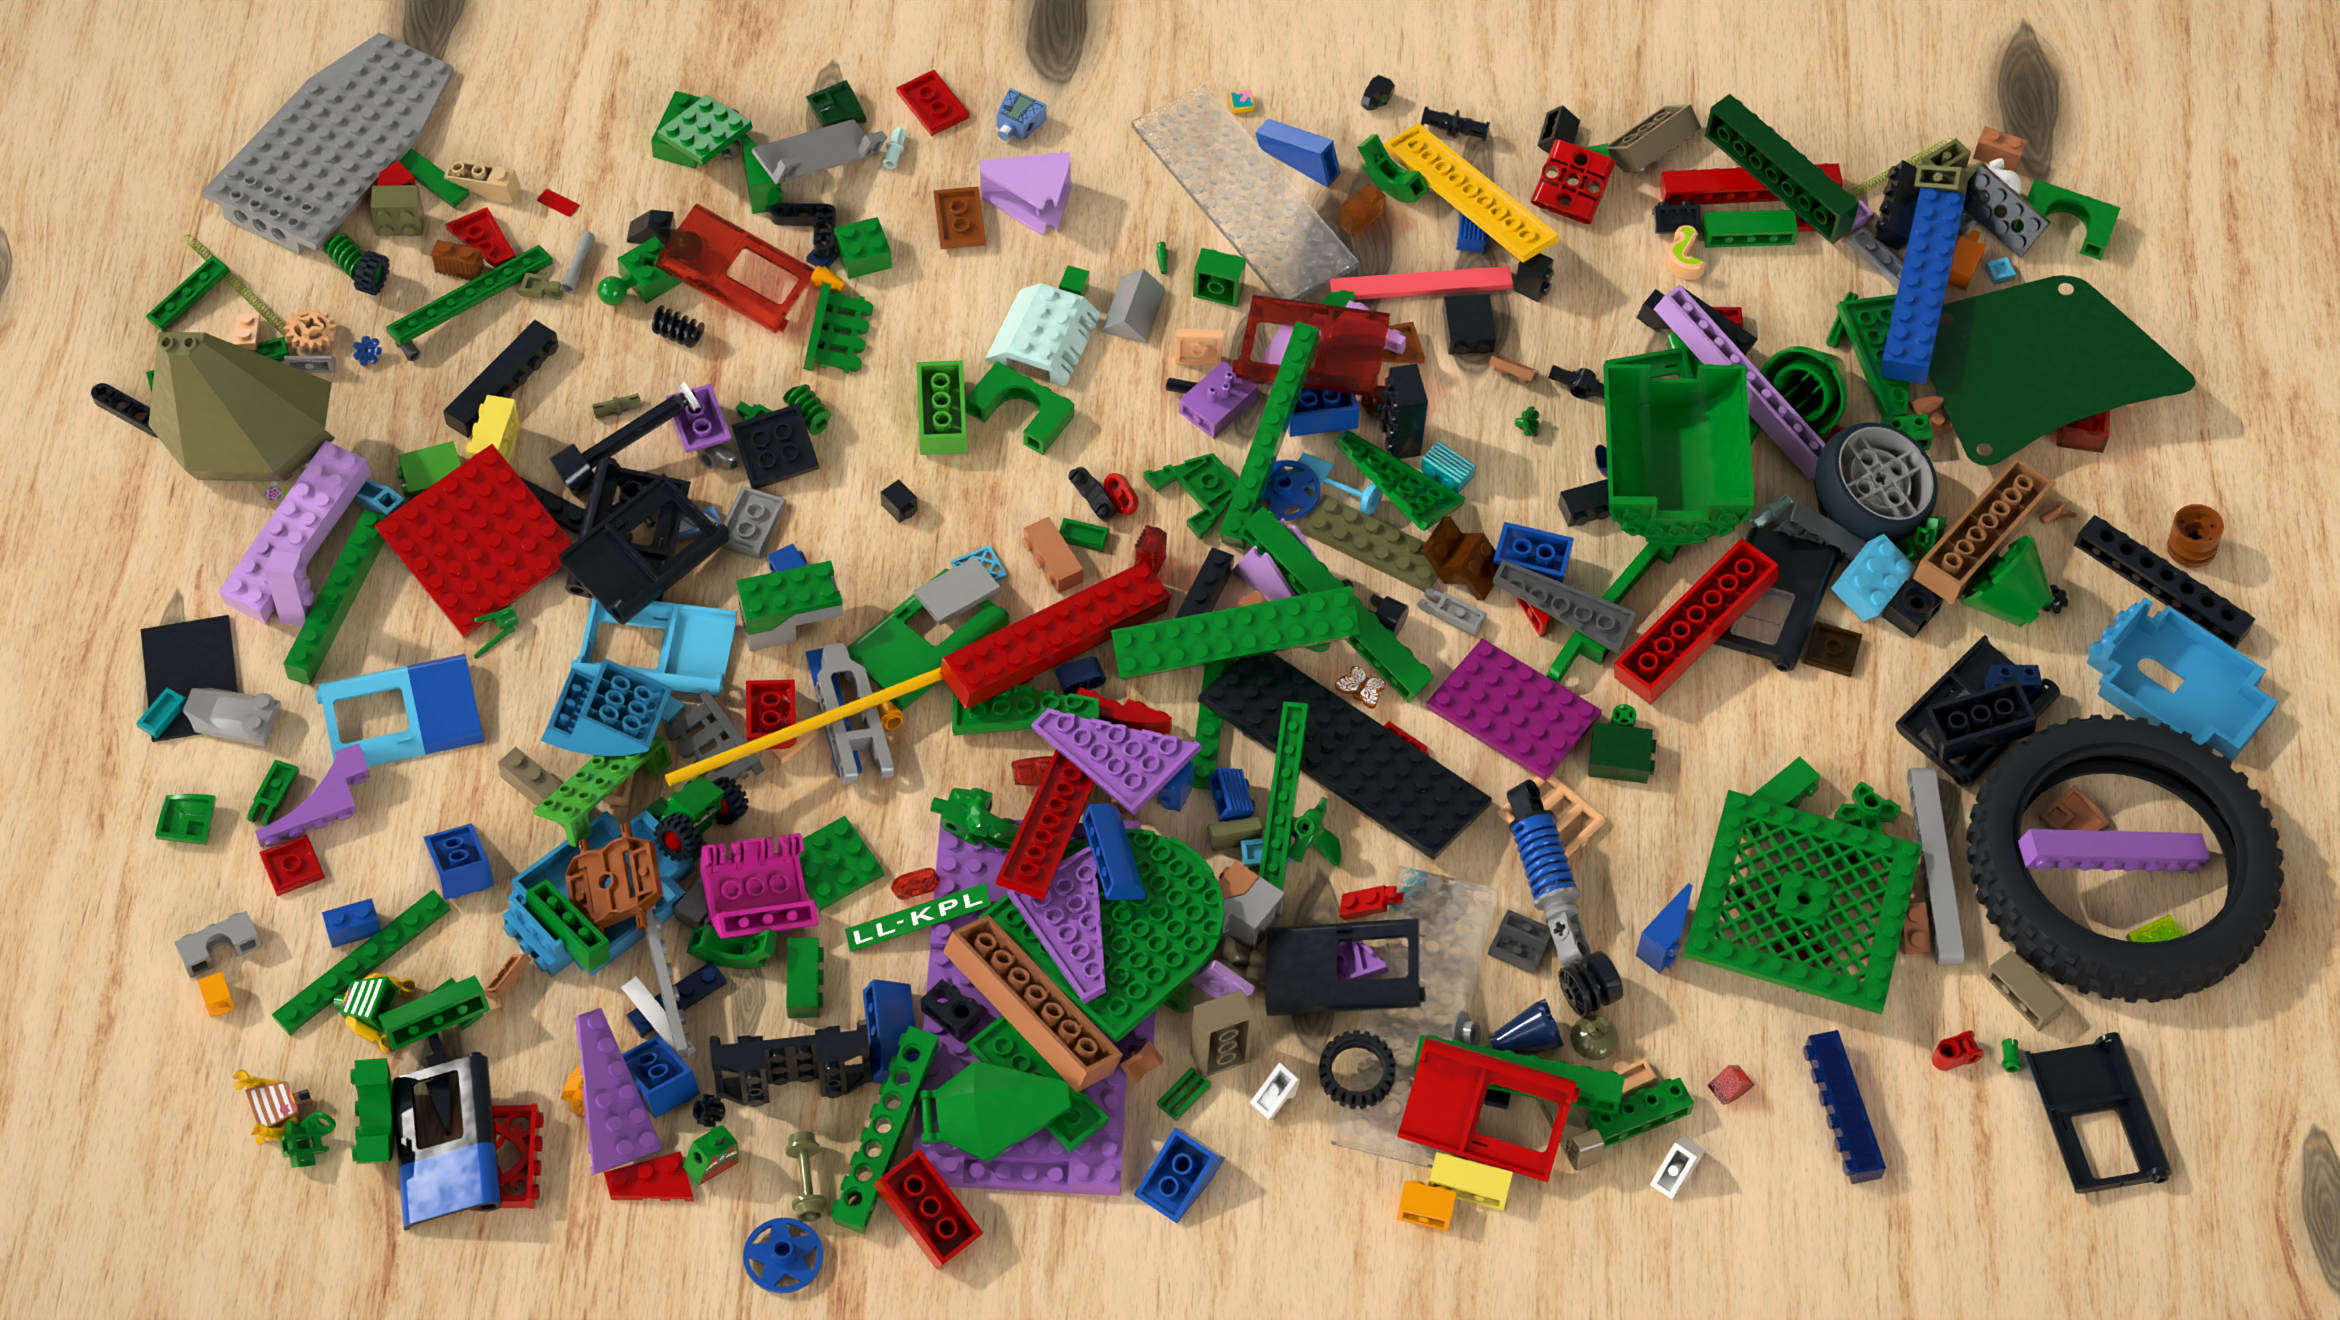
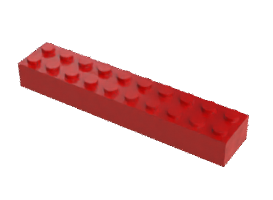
(1054, 634)

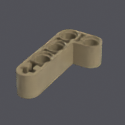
(1580, 1145)

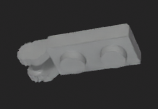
(1452, 611)

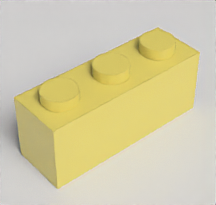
(1471, 1180)

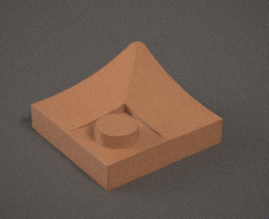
(2074, 812)

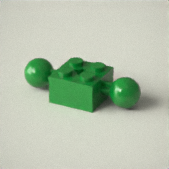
(638, 273)

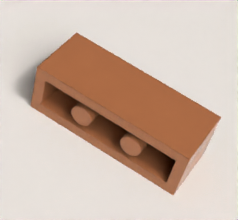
(1052, 555)

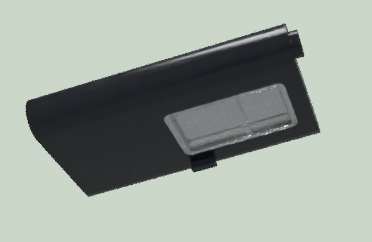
(1784, 614)

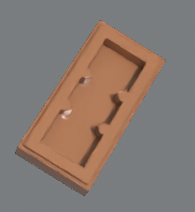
(507, 976)

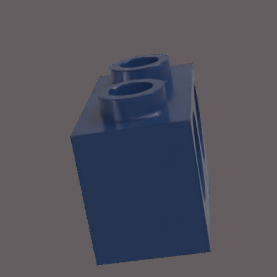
(2027, 675)

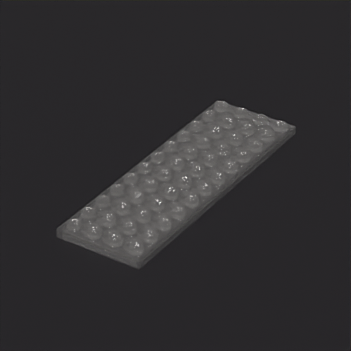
(1245, 194)
(1452, 941)

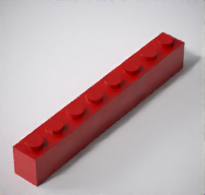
(1723, 185)

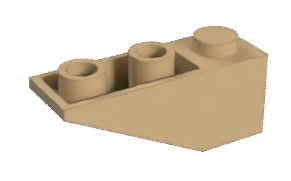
(488, 181)

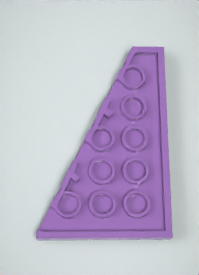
(1070, 923)

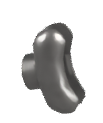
(719, 456)

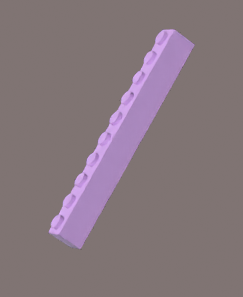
(1764, 401)

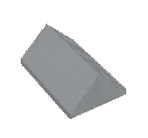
(1134, 306)

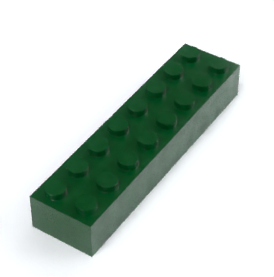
(1781, 169)

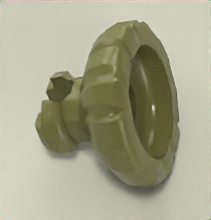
(1594, 1037)

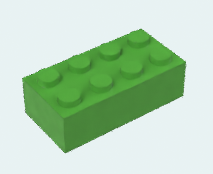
(941, 407)

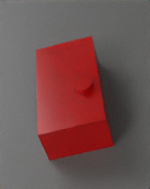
(928, 1208)

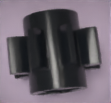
(709, 1110)

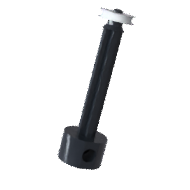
(576, 467)

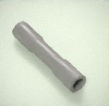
(573, 273)

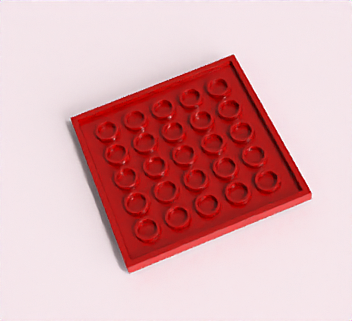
(476, 539)

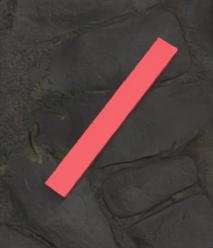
(1425, 283)

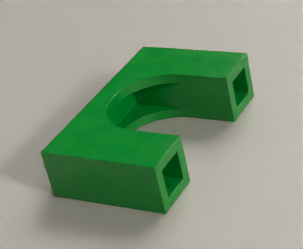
(2096, 215)
(1005, 384)

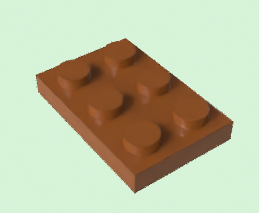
(959, 217)

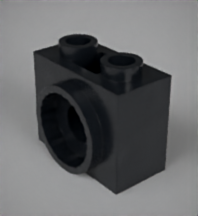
(1901, 609)

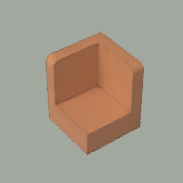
(1141, 1060)

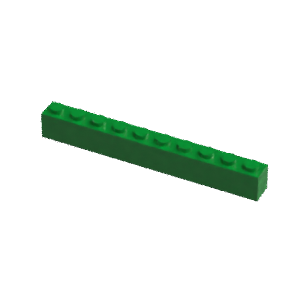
(1270, 432)
(1309, 576)

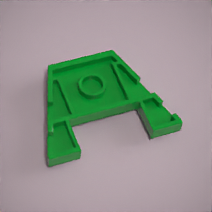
(1205, 481)

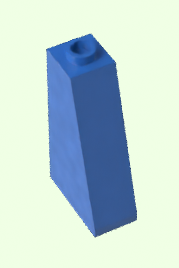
(1301, 150)

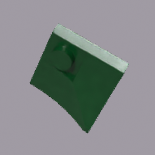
(836, 105)

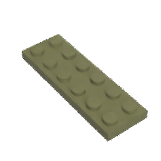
(1370, 542)

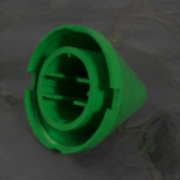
(1810, 383)

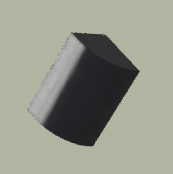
(1558, 125)

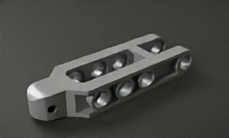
(836, 660)

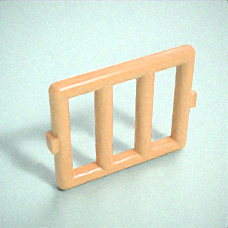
(1580, 805)

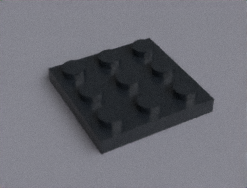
(775, 446)

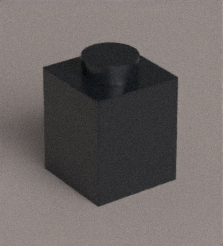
(899, 501)

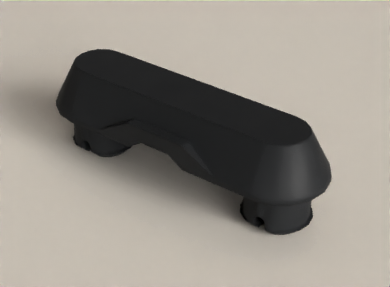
(1093, 493)

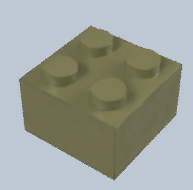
(397, 210)

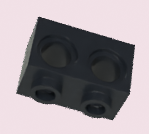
(945, 1013)

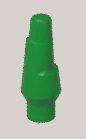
(1162, 256)

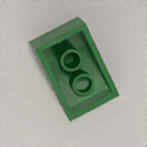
(761, 188)

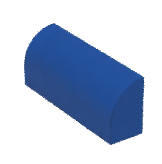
(1112, 853)
(887, 1015)

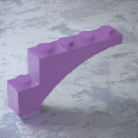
(327, 803)

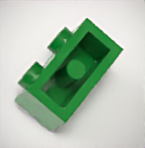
(1915, 426)

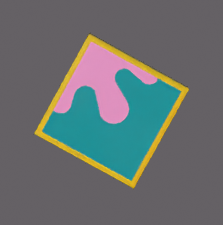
(1242, 102)

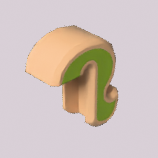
(1678, 256)

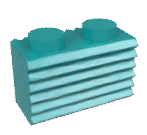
(1448, 467)

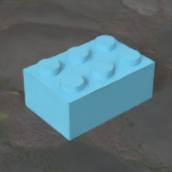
(1873, 578)

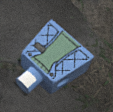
(1019, 115)

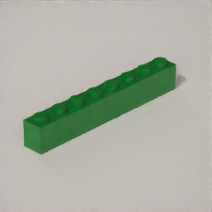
(335, 599)
(1598, 1089)

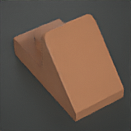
(1932, 406)

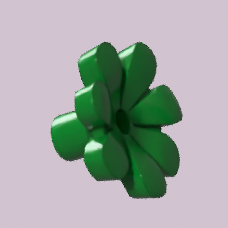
(1529, 421)

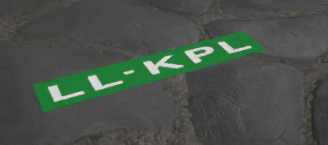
(918, 917)

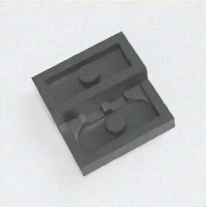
(1520, 941)

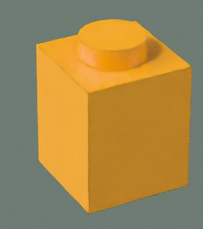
(216, 994)

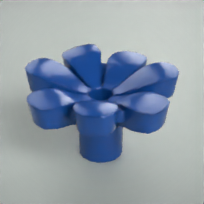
(366, 350)

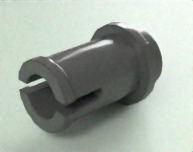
(410, 350)

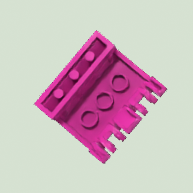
(756, 887)

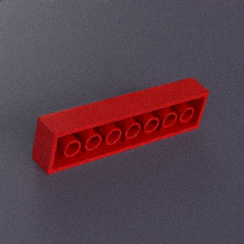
(1696, 621)

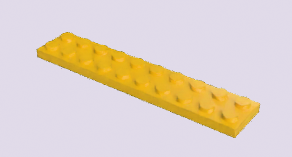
(1472, 193)

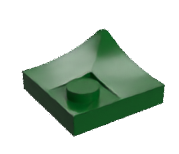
(186, 818)

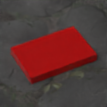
(932, 102)

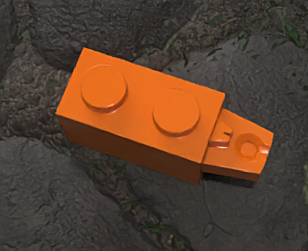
(1966, 260)

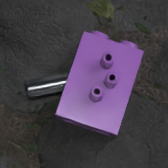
(1215, 399)

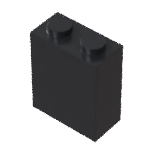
(1469, 324)

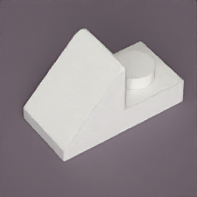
(1275, 1091)

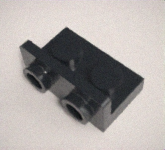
(1671, 217)

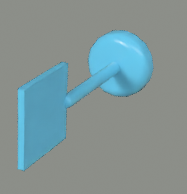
(1369, 498)

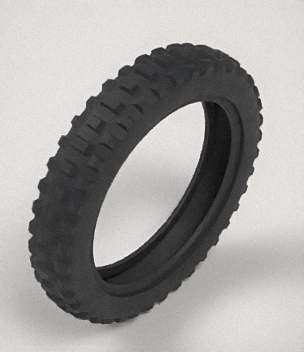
(2081, 955)

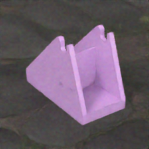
(1028, 188)
(1264, 575)

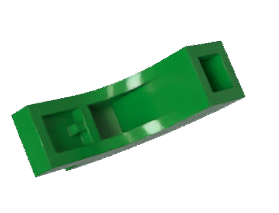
(1387, 175)
(731, 952)

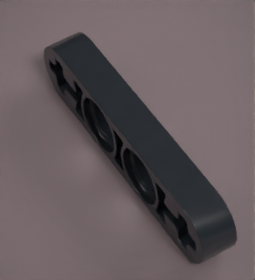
(127, 413)

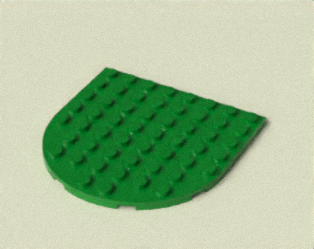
(1148, 942)

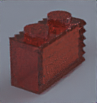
(1151, 548)

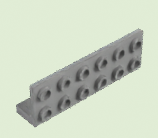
(817, 150)

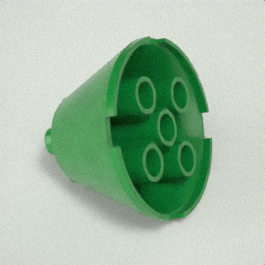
(2012, 585)

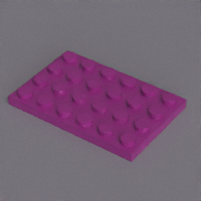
(1514, 709)

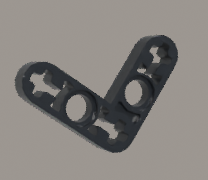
(819, 222)

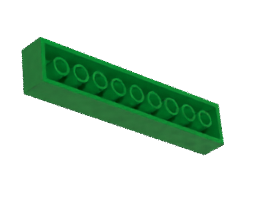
(1236, 633)

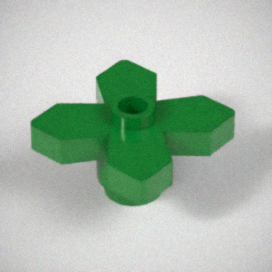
(1867, 809)

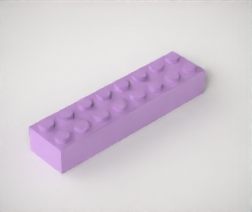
(297, 526)

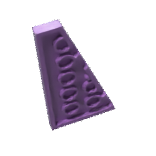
(612, 1105)

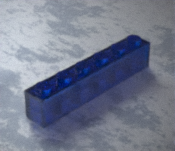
(1844, 1107)

